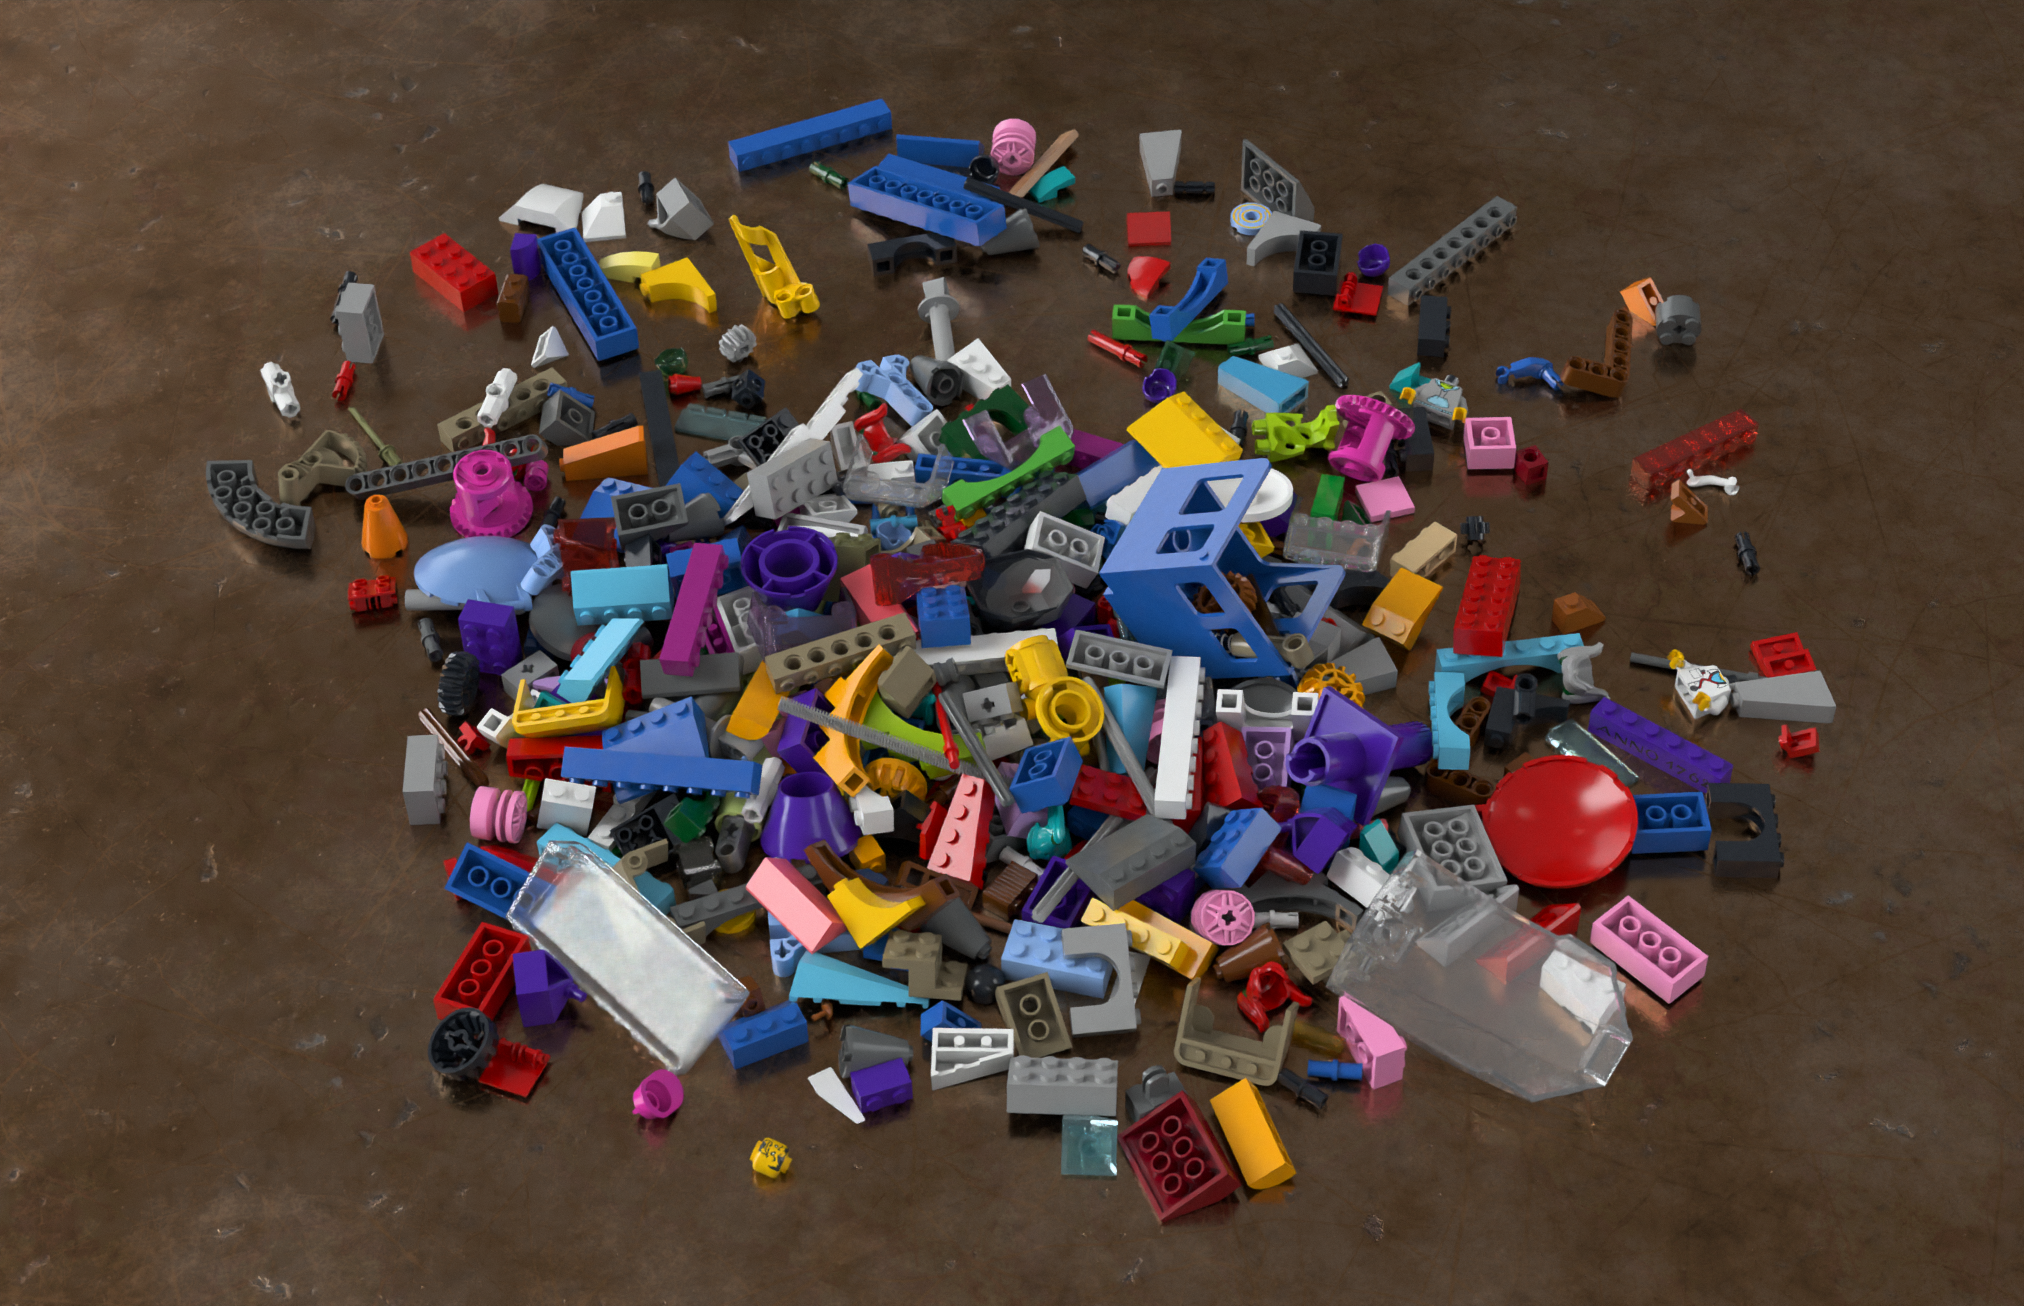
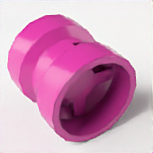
(536, 475)

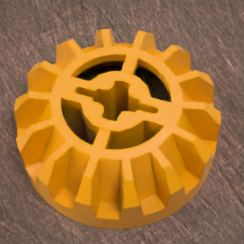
(1339, 680)
(894, 777)

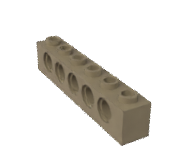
(524, 401)
(829, 649)

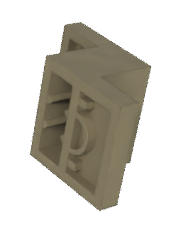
(1316, 951)
(923, 958)

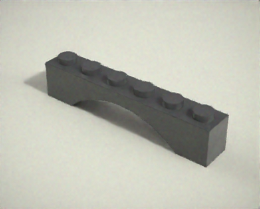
(728, 904)

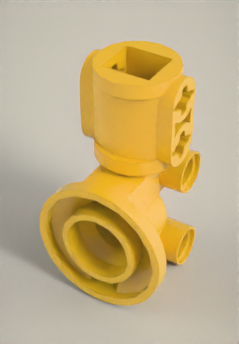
(1050, 691)

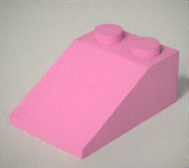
(1371, 1043)

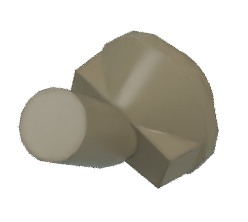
(887, 510)

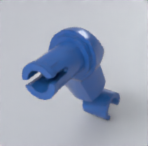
(1531, 366)

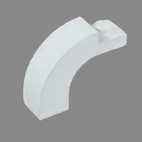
(500, 727)

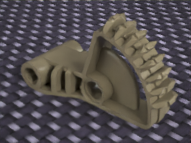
(320, 466)

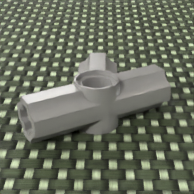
(729, 454)

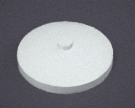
(1270, 501)

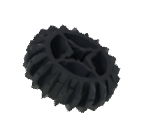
(458, 683)

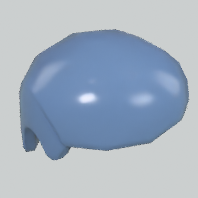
(892, 536)

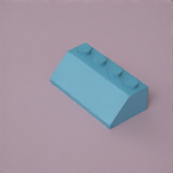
(622, 593)
(598, 656)

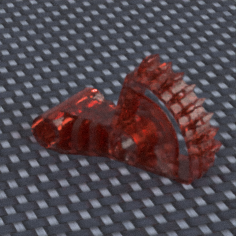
(937, 565)
(1279, 855)

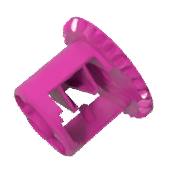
(1367, 436)
(483, 493)

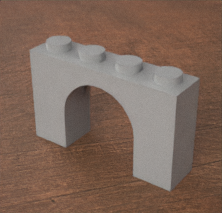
(1111, 944)

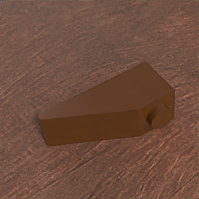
(916, 875)

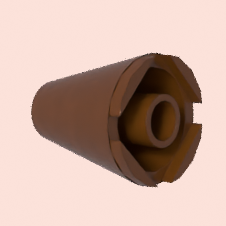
(1253, 952)

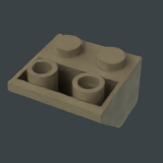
(906, 682)

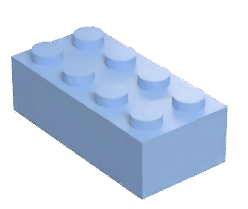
(1039, 949)

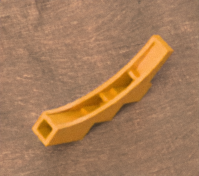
(851, 700)

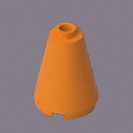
(382, 529)

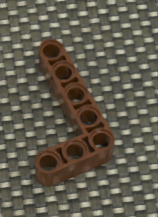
(1613, 374)
(1460, 785)

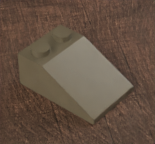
(1035, 1016)

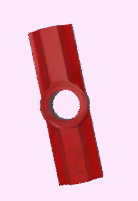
(632, 680)

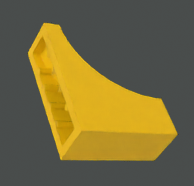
(678, 281)
(866, 914)

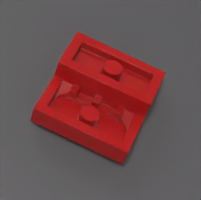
(1782, 655)

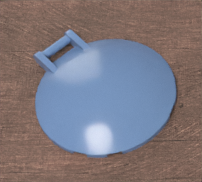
(477, 570)

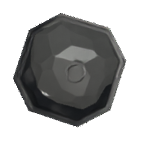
(1021, 590)

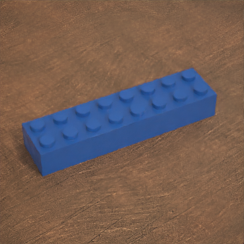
(927, 205)
(587, 294)

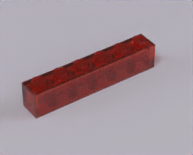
(1694, 449)

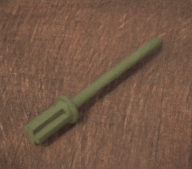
(387, 452)

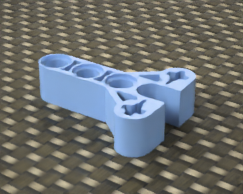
(891, 384)
(548, 565)
(786, 945)

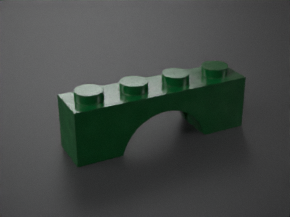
(691, 816)

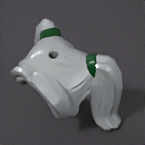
(1578, 674)

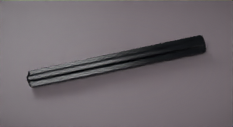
(1018, 202)
(1311, 345)

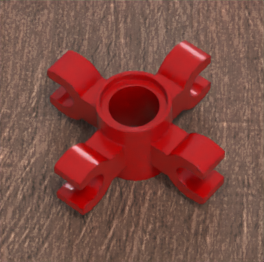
(950, 528)

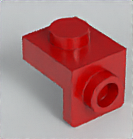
(1799, 742)

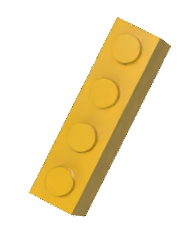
(1144, 936)

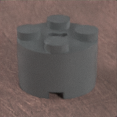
(1678, 320)

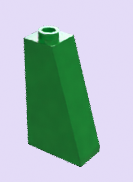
(1328, 497)

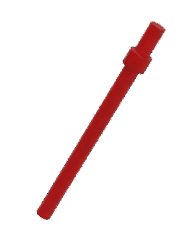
(950, 748)

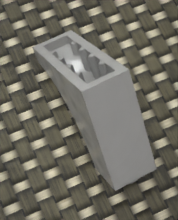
(1278, 235)

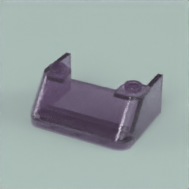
(1040, 418)
(777, 632)

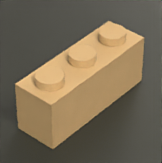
(1425, 551)

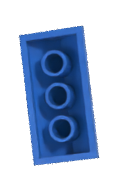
(938, 150)
(1114, 472)
(486, 880)

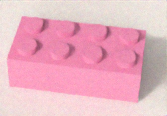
(1648, 949)

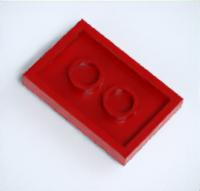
(1107, 793)

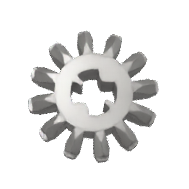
(737, 343)

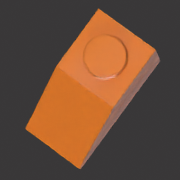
(1642, 299)

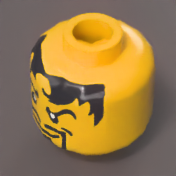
(770, 1157)

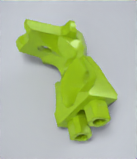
(1277, 433)

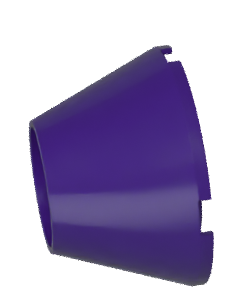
(790, 567)
(805, 812)

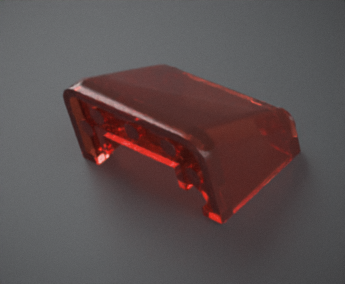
(585, 546)

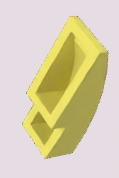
(629, 265)

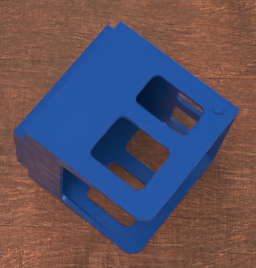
(1185, 541)

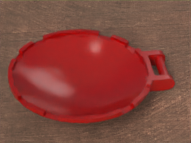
(1560, 821)

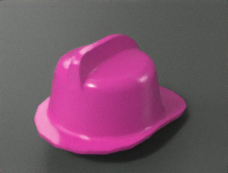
(658, 1095)

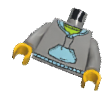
(1441, 401)

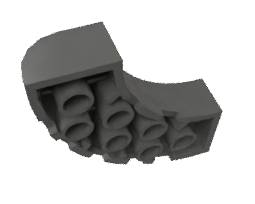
(252, 511)

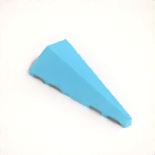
(831, 979)

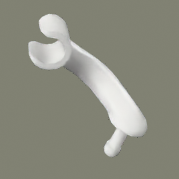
(1697, 481)

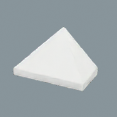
(549, 348)

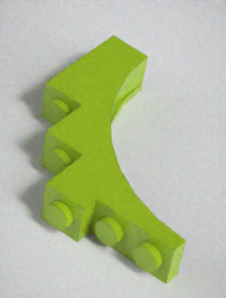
(883, 720)

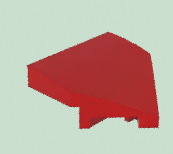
(931, 829)

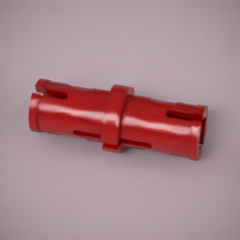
(344, 380)

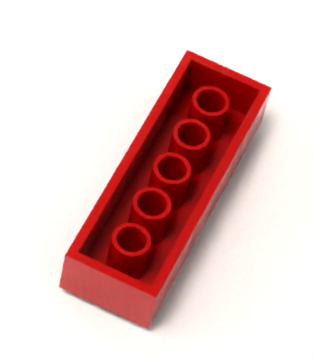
(1487, 606)

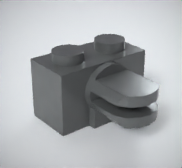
(1154, 1091)

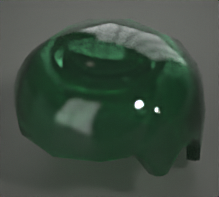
(672, 361)

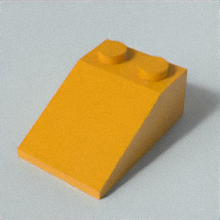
(1402, 608)

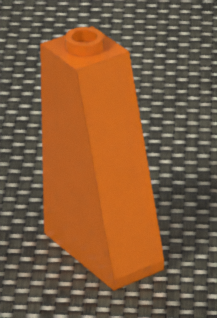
(607, 456)

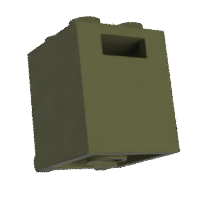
(852, 555)

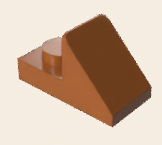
(1687, 506)

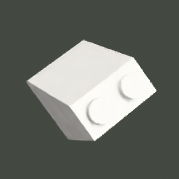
(566, 804)

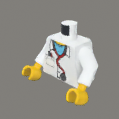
(1701, 686)

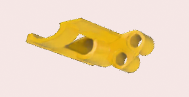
(776, 280)

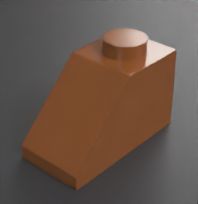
(1575, 612)

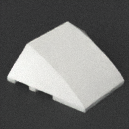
(548, 207)

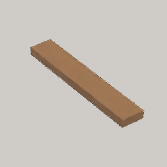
(1043, 164)

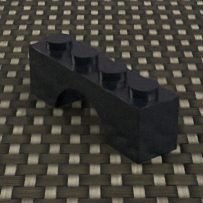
(888, 254)

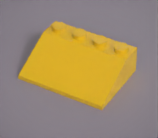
(1183, 434)

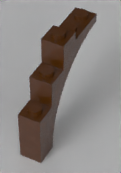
(935, 893)

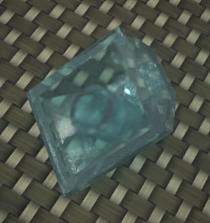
(1089, 1145)

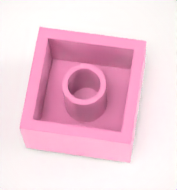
(1489, 443)

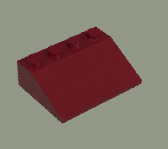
(1178, 1158)

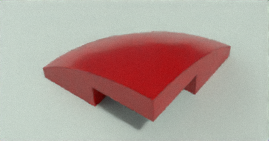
(1146, 273)

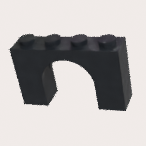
(1754, 805)

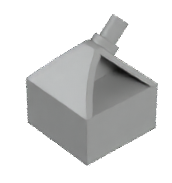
(680, 212)
(1324, 644)

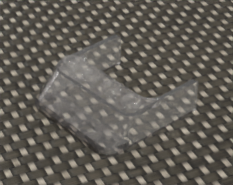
(1335, 542)

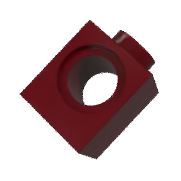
(1531, 465)

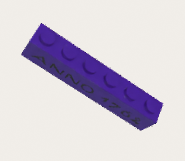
(1658, 746)

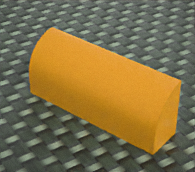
(756, 708)
(1201, 950)
(1252, 1136)

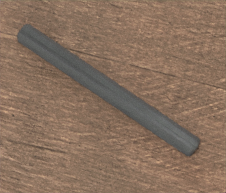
(976, 749)

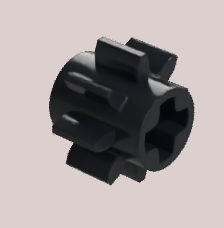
(756, 522)
(1475, 528)

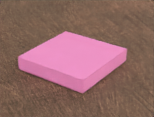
(1383, 496)

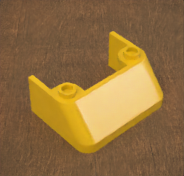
(571, 717)

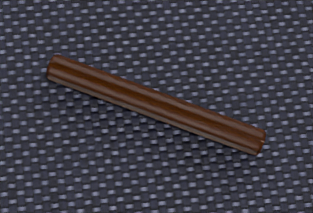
(454, 749)

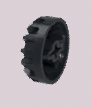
(455, 1038)

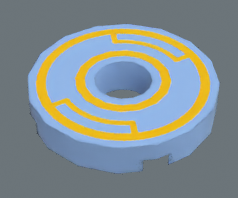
(1242, 213)

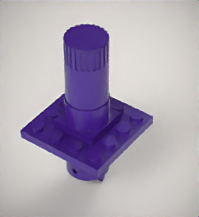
(1355, 751)

